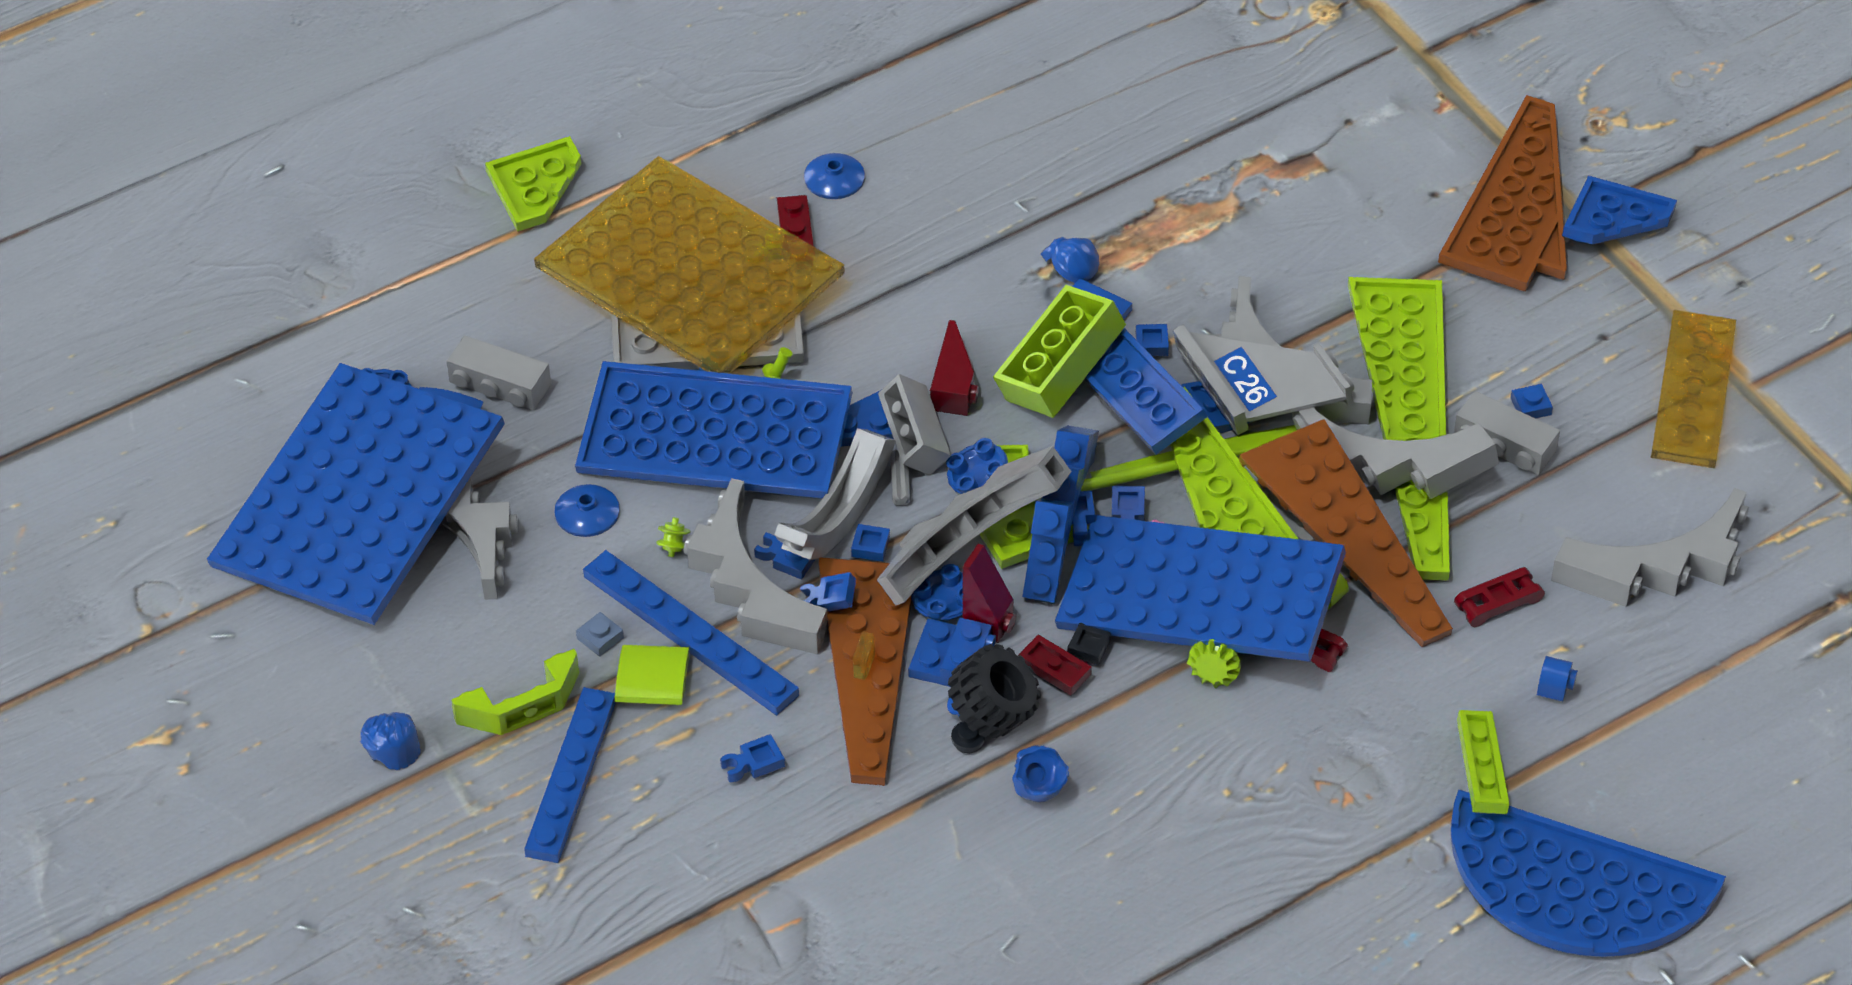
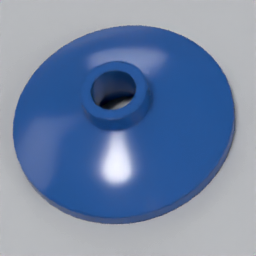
(834, 176)
(587, 510)

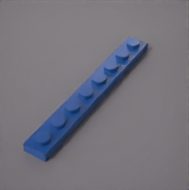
(691, 631)

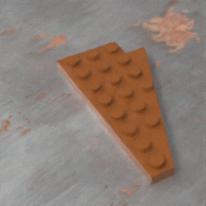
(1516, 209)

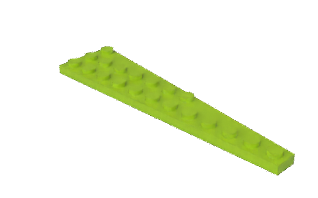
(1405, 360)

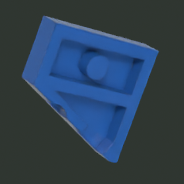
(866, 415)

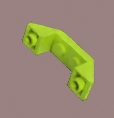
(476, 711)

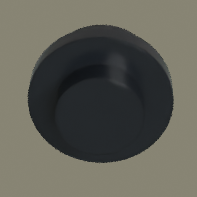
(965, 739)

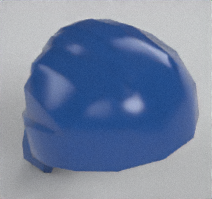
(1073, 258)

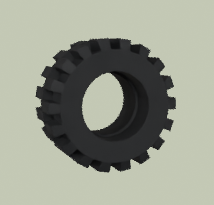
(994, 691)

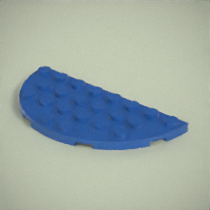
(1575, 885)

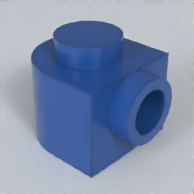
(1556, 678)

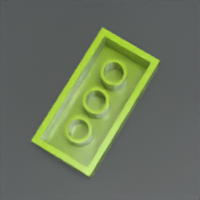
(1059, 351)

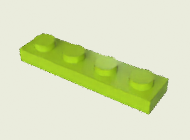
(1482, 762)

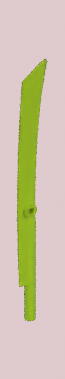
(1166, 462)

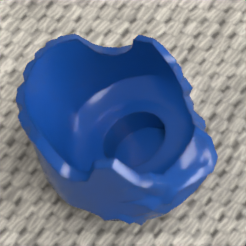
(391, 739)
(1039, 773)

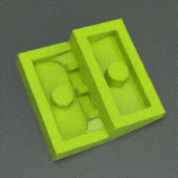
(652, 674)

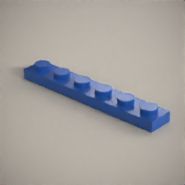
(570, 775)

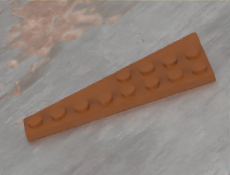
(1332, 502)
(871, 703)

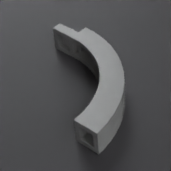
(845, 500)

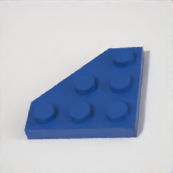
(1615, 211)

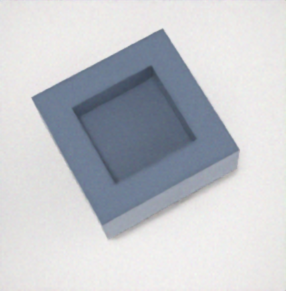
(599, 634)

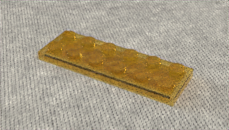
(1693, 389)

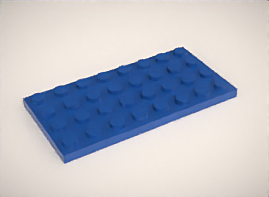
(714, 429)
(1202, 586)

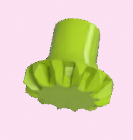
(1214, 663)

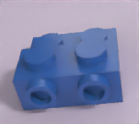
(946, 646)

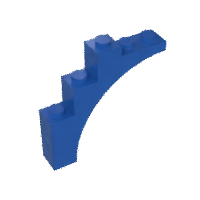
(1055, 515)

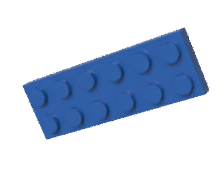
(1144, 393)

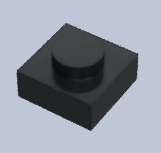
(1089, 643)

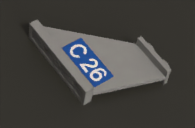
(1261, 379)

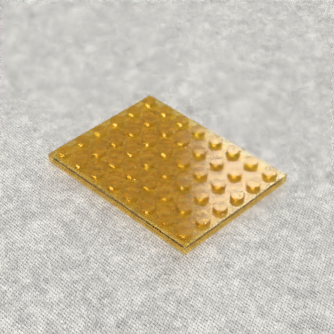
(689, 267)

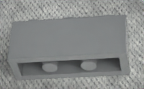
(498, 373)
(914, 424)
(1516, 435)

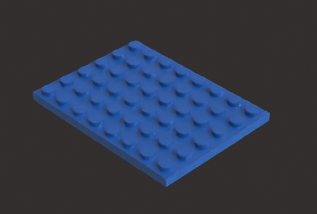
(356, 493)

